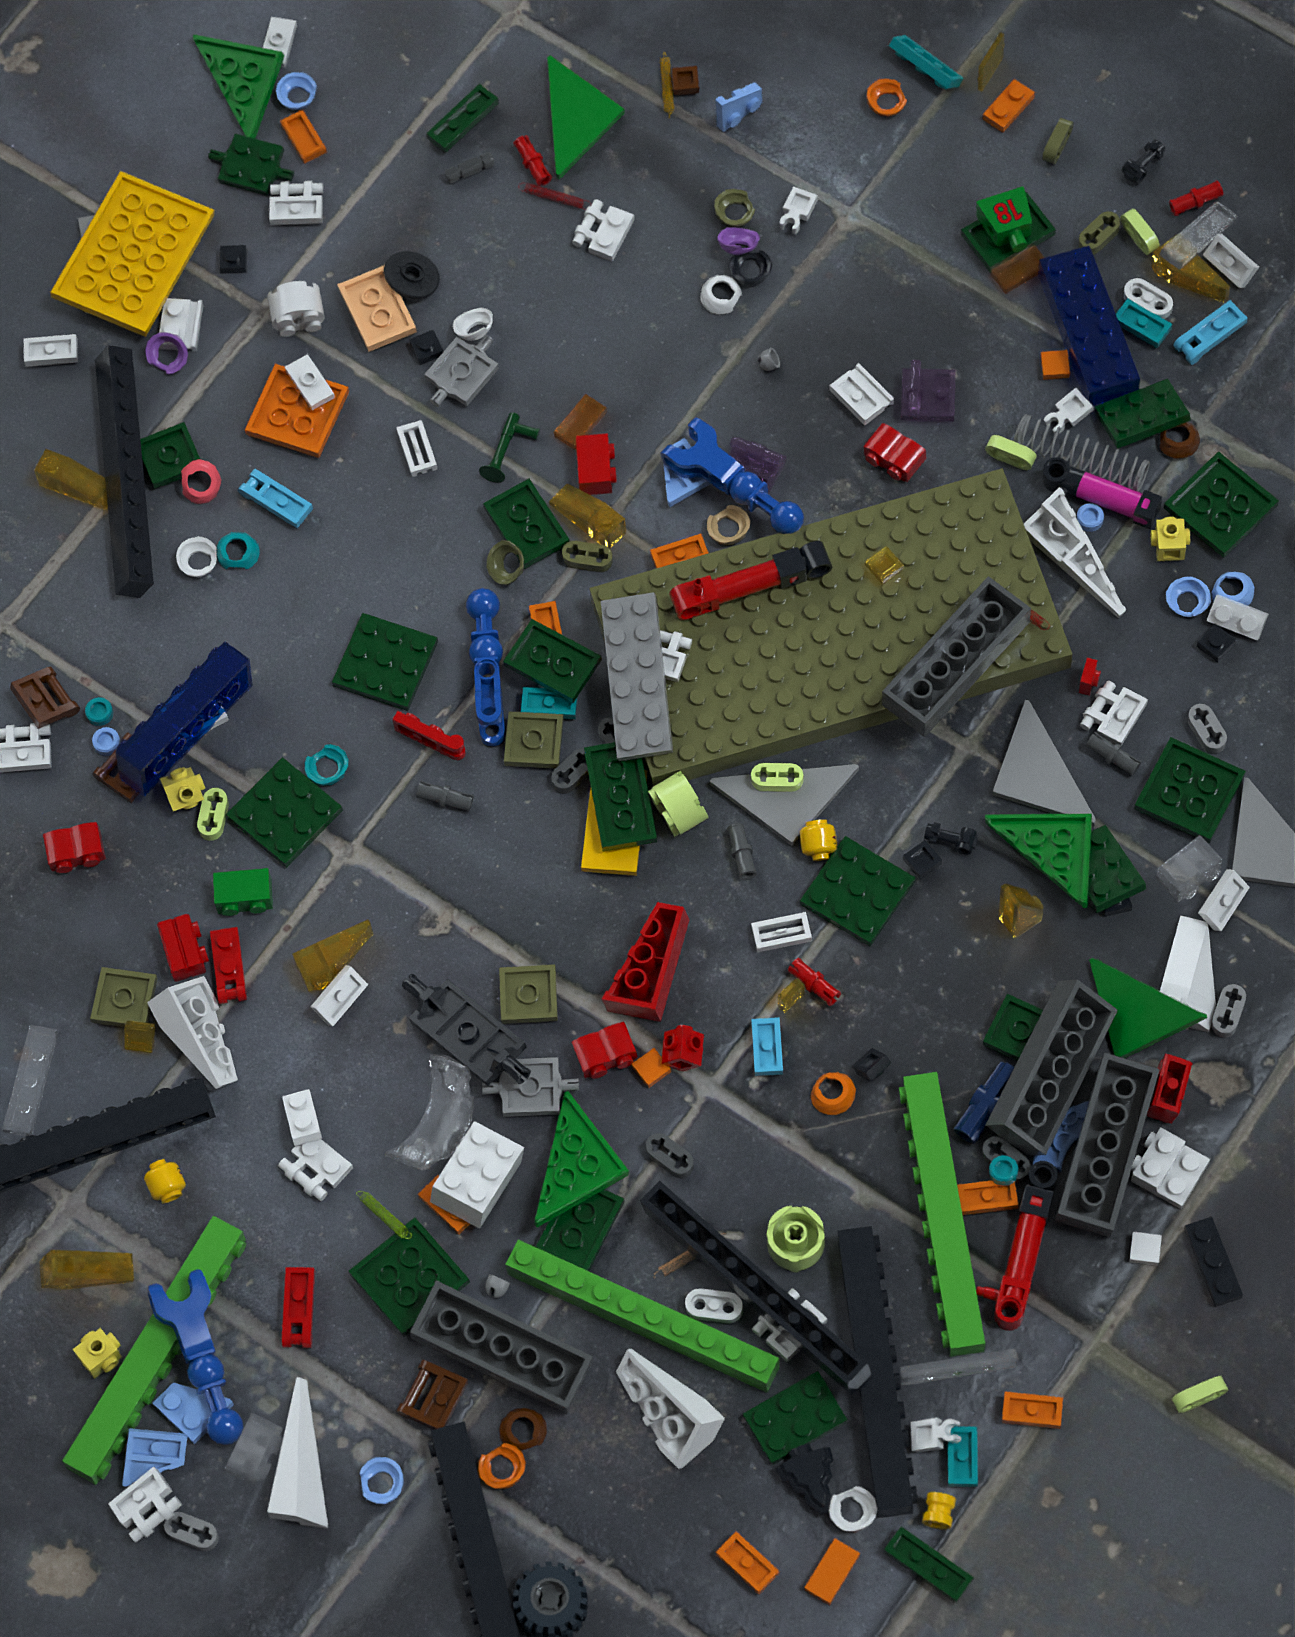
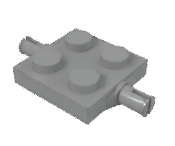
(461, 371)
(538, 1094)

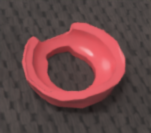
(205, 496)

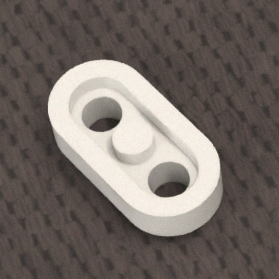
(1150, 297)
(714, 1305)

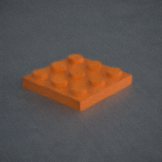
(288, 420)

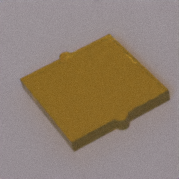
(991, 61)

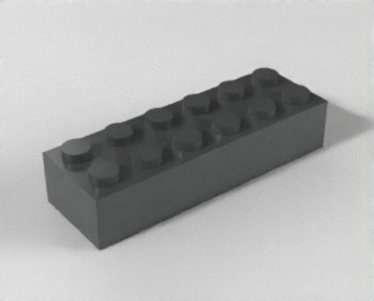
(956, 656)
(1051, 1067)
(1107, 1145)
(501, 1347)

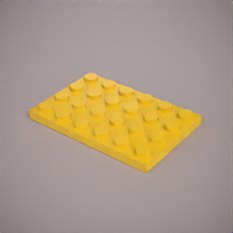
(132, 253)

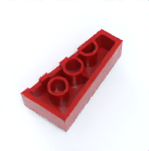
(648, 972)

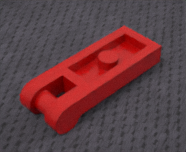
(430, 736)
(228, 964)
(298, 1306)

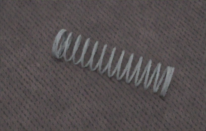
(1140, 477)

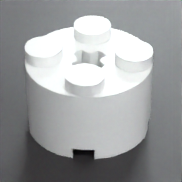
(296, 308)

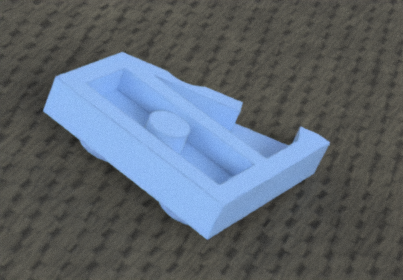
(732, 110)
(150, 1450)

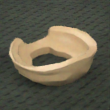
(733, 513)

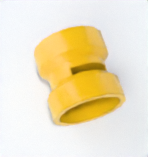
(939, 1510)

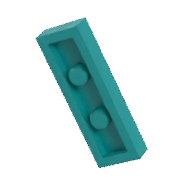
(925, 62)

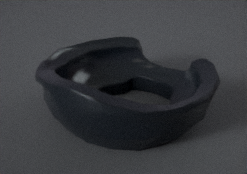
(737, 262)

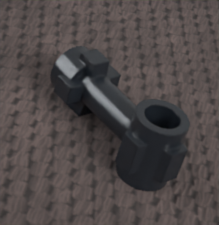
(1135, 170)
(965, 841)

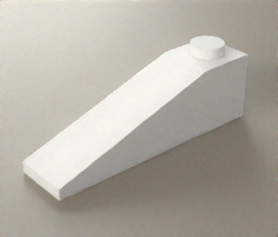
(1190, 969)
(191, 1022)
(677, 1414)

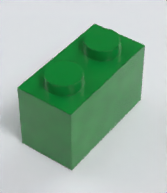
(243, 891)

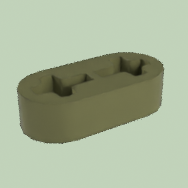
(1058, 141)
(1095, 229)
(587, 556)

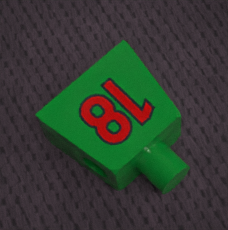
(1006, 218)

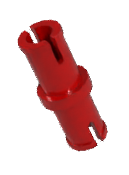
(532, 160)
(1196, 198)
(814, 981)

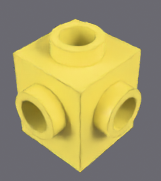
(1170, 539)
(183, 788)
(98, 1352)

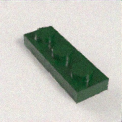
(462, 118)
(928, 1564)

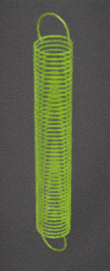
(384, 1217)

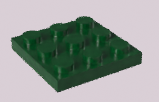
(1221, 504)
(385, 661)
(1189, 789)
(284, 812)
(857, 891)
(404, 1272)

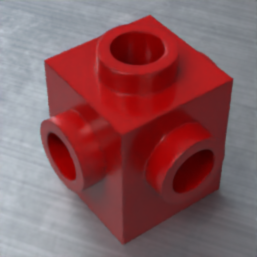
(682, 1048)

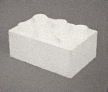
(476, 1174)

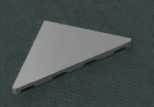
(1035, 771)
(787, 811)
(1263, 841)

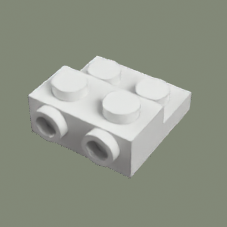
(1168, 1168)

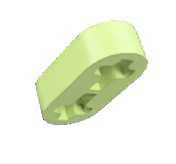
(1140, 231)
(1010, 452)
(777, 777)
(218, 815)
(1200, 1394)

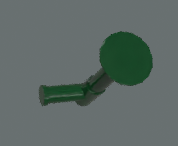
(493, 470)

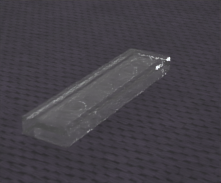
(1198, 235)
(30, 1080)
(958, 1367)

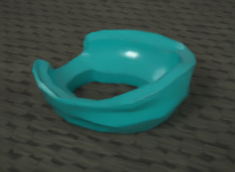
(248, 559)
(331, 752)

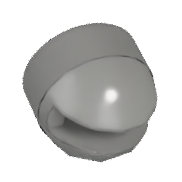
(769, 360)
(497, 1284)

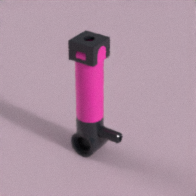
(1102, 492)

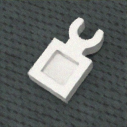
(797, 206)
(1071, 408)
(930, 1433)

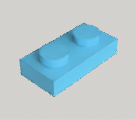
(767, 1046)

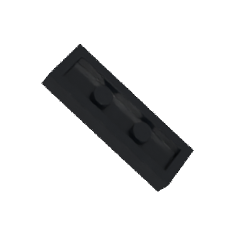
(1213, 1261)

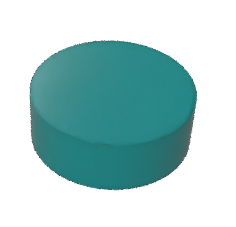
(99, 711)
(1003, 1170)

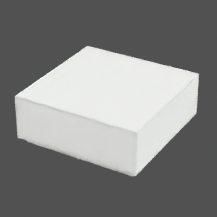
(1145, 1248)

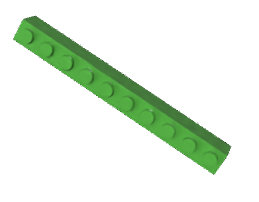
(943, 1215)
(642, 1316)
(149, 1359)

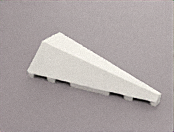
(1061, 538)
(297, 1482)

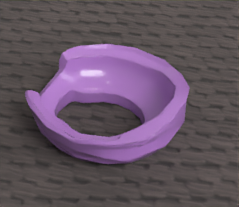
(732, 236)
(152, 351)

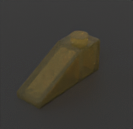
(1194, 276)
(71, 479)
(590, 515)
(1018, 909)
(325, 959)
(85, 1269)

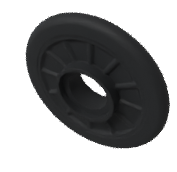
(417, 288)

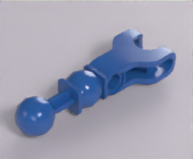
(728, 475)
(486, 654)
(204, 1368)

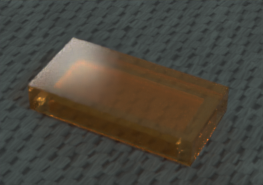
(1017, 269)
(580, 421)

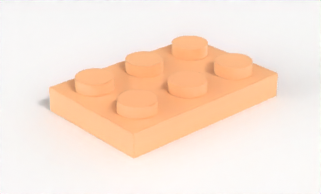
(376, 309)

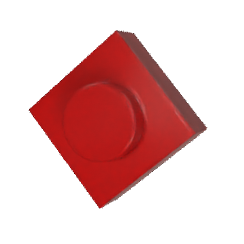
(1089, 677)

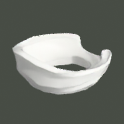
(716, 305)
(471, 318)
(192, 546)
(861, 1496)

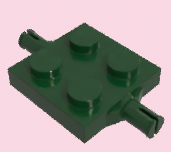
(251, 164)

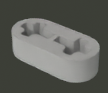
(1212, 726)
(1222, 1009)
(189, 1538)

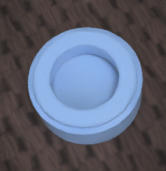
(1090, 517)
(105, 741)

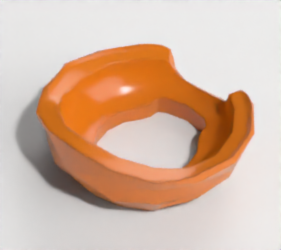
(881, 87)
(836, 1105)
(510, 1452)

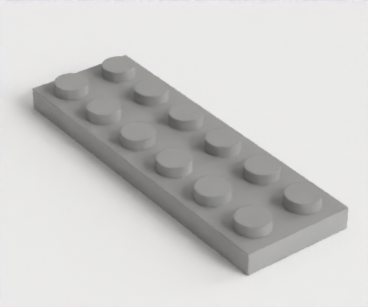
(636, 676)

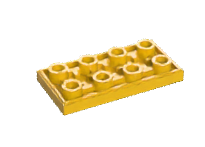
(617, 861)

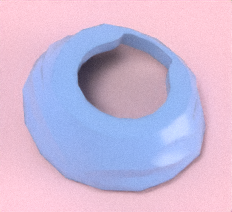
(292, 81)
(1188, 585)
(1244, 597)
(378, 1465)

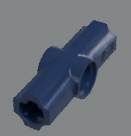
(982, 1104)

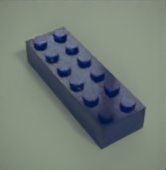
(1088, 325)
(183, 718)

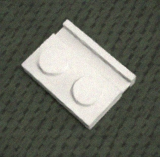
(182, 319)
(861, 394)

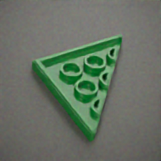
(244, 76)
(578, 115)
(1053, 844)
(1143, 1011)
(578, 1163)

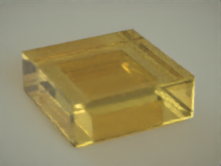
(884, 565)
(790, 995)
(139, 1036)

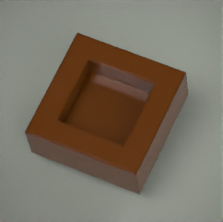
(685, 80)

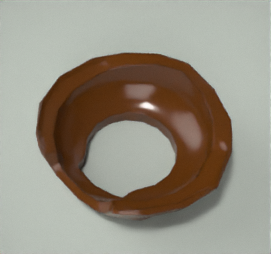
(1180, 449)
(538, 1421)

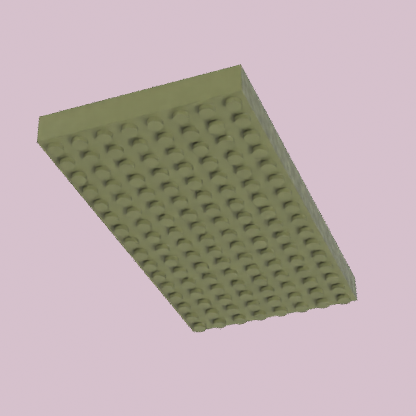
(819, 653)

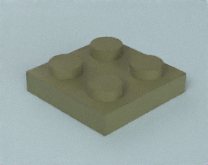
(533, 740)
(528, 994)
(123, 997)

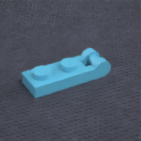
(1210, 331)
(276, 498)

